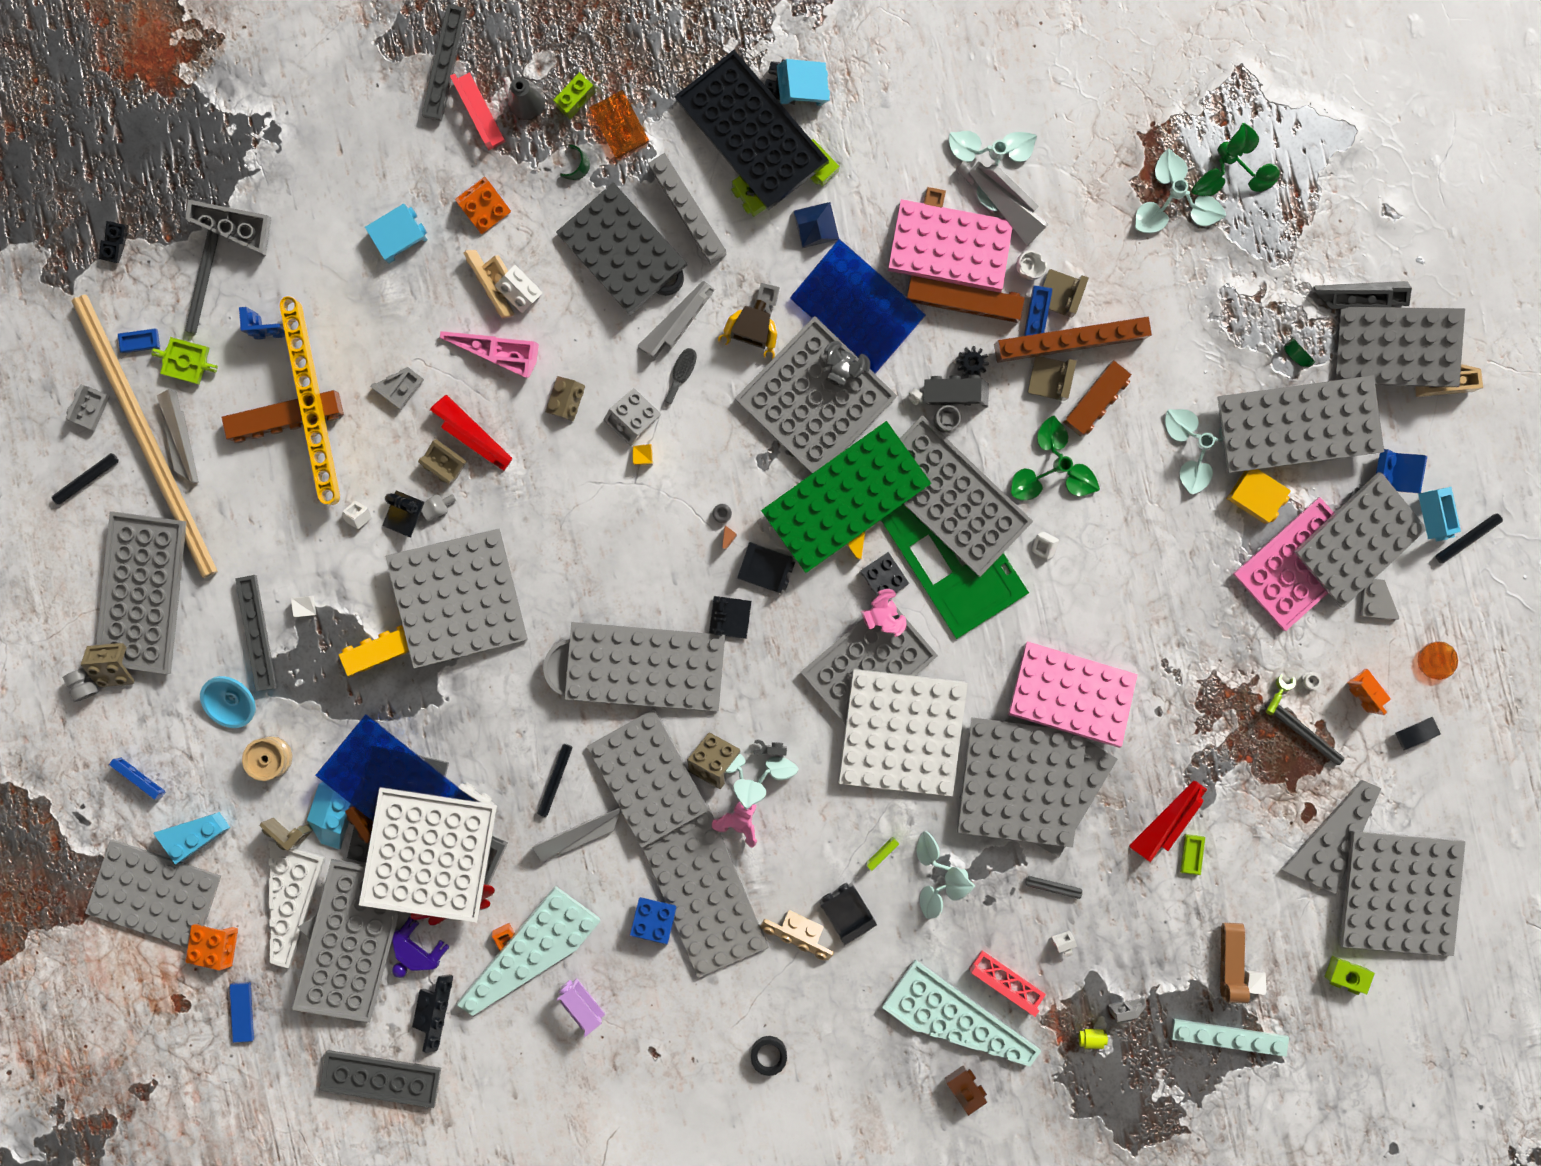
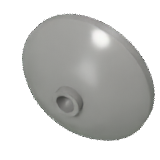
(556, 666)

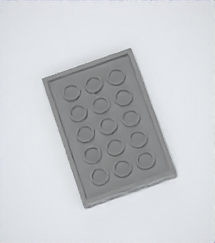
(1401, 345)
(1360, 540)
(866, 650)
(648, 778)
(152, 893)

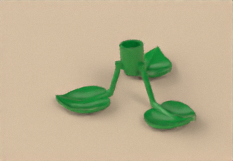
(1242, 142)
(1081, 479)

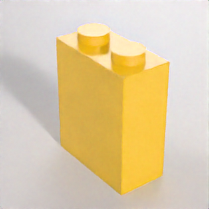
(1259, 495)

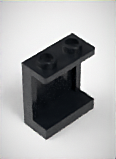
(766, 568)
(847, 913)

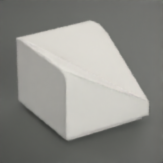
(356, 515)
(1045, 545)
(303, 606)
(1256, 982)

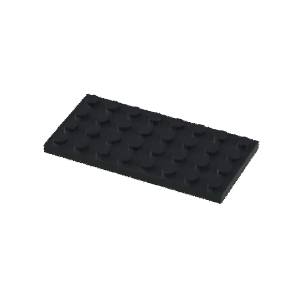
(751, 129)

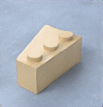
(1469, 382)

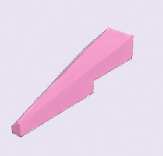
(511, 354)

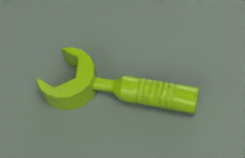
(1278, 696)

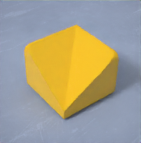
(642, 454)

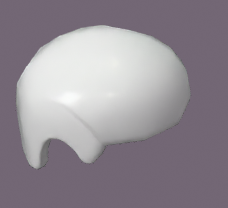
(1031, 265)

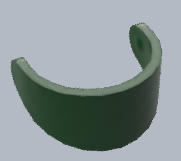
(583, 168)
(1298, 354)

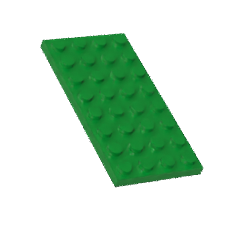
(846, 497)

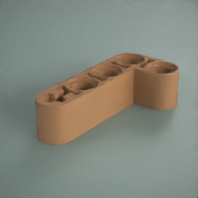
(1233, 964)

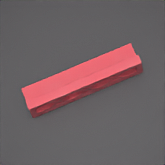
(478, 110)
(1006, 990)

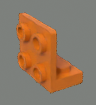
(483, 205)
(1369, 692)
(211, 947)

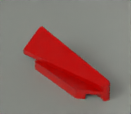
(469, 432)
(1170, 823)

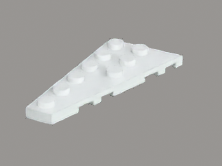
(291, 890)

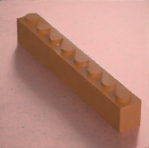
(1072, 339)

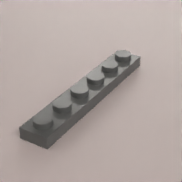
(444, 62)
(256, 633)

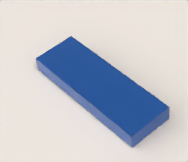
(1038, 310)
(137, 778)
(241, 1012)

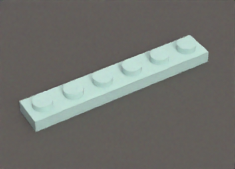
(1229, 1037)

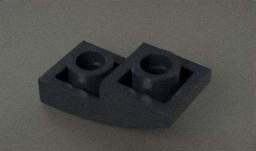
(114, 242)
(1418, 733)

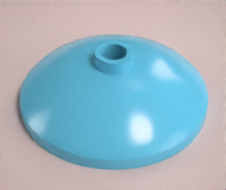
(227, 702)

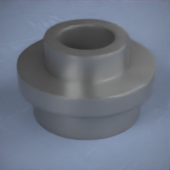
(726, 508)

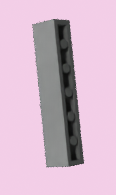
(687, 208)

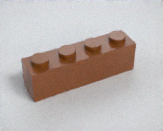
(1096, 399)

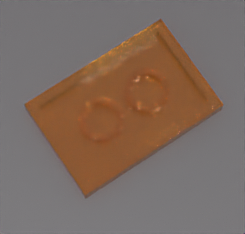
(619, 124)

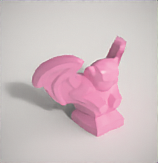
(882, 614)
(739, 821)

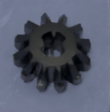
(969, 356)

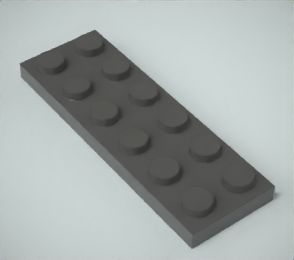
(380, 1079)

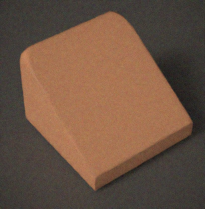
(729, 536)

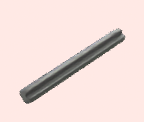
(1307, 734)

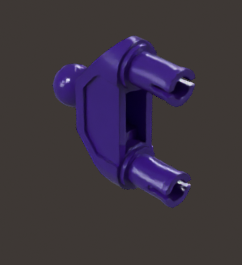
(411, 954)

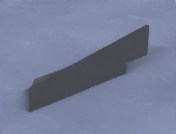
(1365, 294)

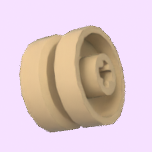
(256, 755)

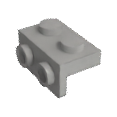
(87, 407)

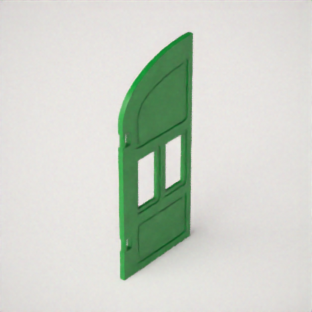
(961, 596)

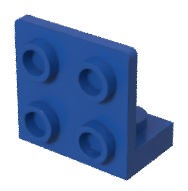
(252, 325)
(1403, 470)
(653, 920)

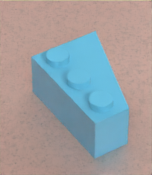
(189, 837)

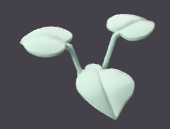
(967, 143)
(1174, 170)
(1180, 425)
(752, 792)
(956, 879)

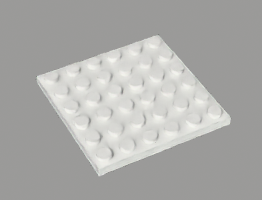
(902, 732)
(428, 855)

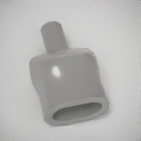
(436, 506)

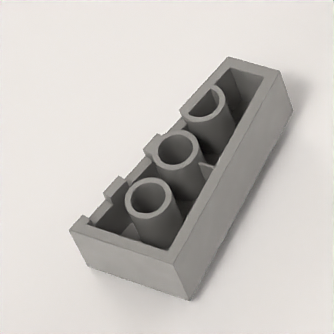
(237, 225)

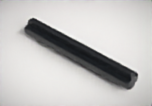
(85, 478)
(1469, 538)
(554, 780)

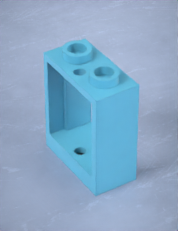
(1439, 514)

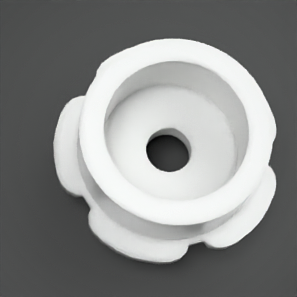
(916, 396)
(1306, 681)

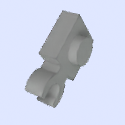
(769, 295)

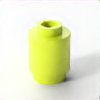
(1093, 1039)

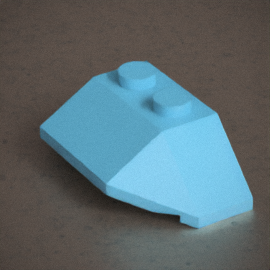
(328, 816)

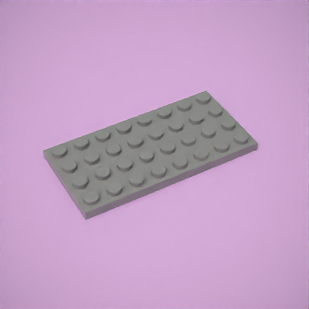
(1300, 424)
(961, 501)
(142, 589)
(644, 666)
(708, 895)
(345, 949)

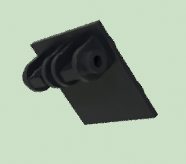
(402, 513)
(884, 575)
(730, 617)

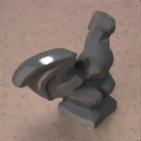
(843, 364)

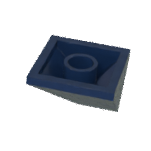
(816, 225)

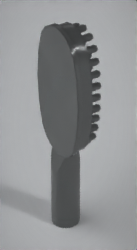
(681, 371)

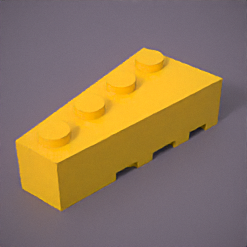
(374, 652)

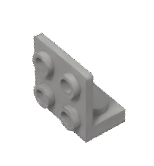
(631, 416)

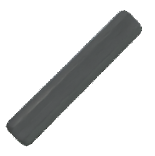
(1054, 887)

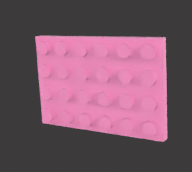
(950, 246)
(1277, 574)
(1073, 694)

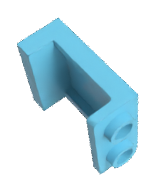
(803, 81)
(396, 232)

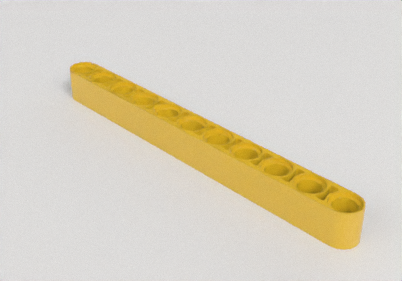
(303, 394)

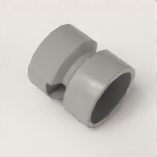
(947, 419)
(80, 685)

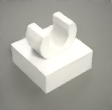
(1064, 943)

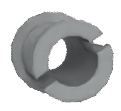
(964, 170)

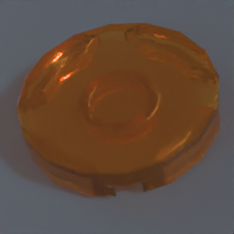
(1438, 660)

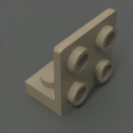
(1066, 292)
(1052, 378)
(105, 665)
(712, 759)
(285, 839)

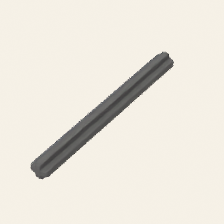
(201, 282)

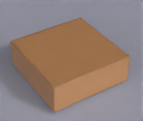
(934, 197)

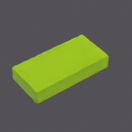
(882, 853)
(1192, 854)

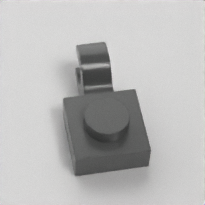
(775, 749)

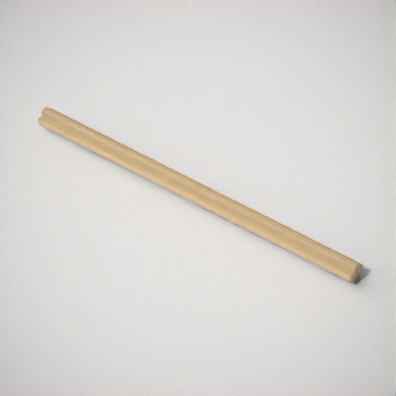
(143, 434)

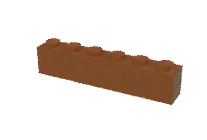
(966, 299)
(277, 417)

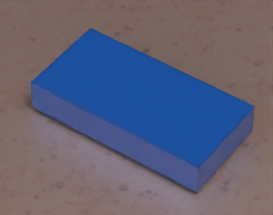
(138, 341)

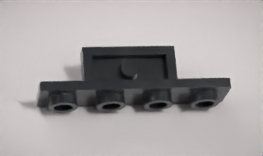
(431, 1012)

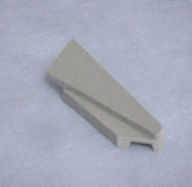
(1010, 201)
(676, 323)
(177, 435)
(577, 835)

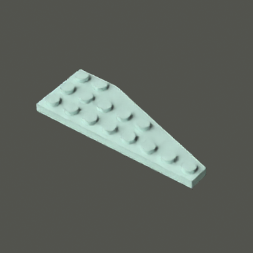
(544, 939)
(939, 1009)

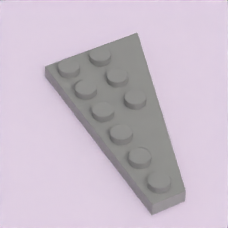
(1327, 849)

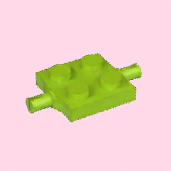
(184, 360)

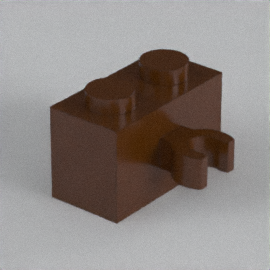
(966, 1090)

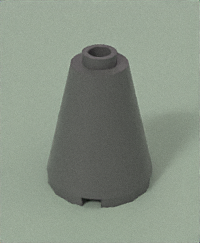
(525, 99)

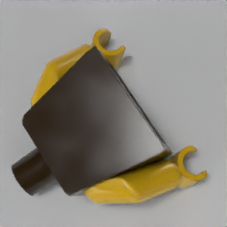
(752, 327)

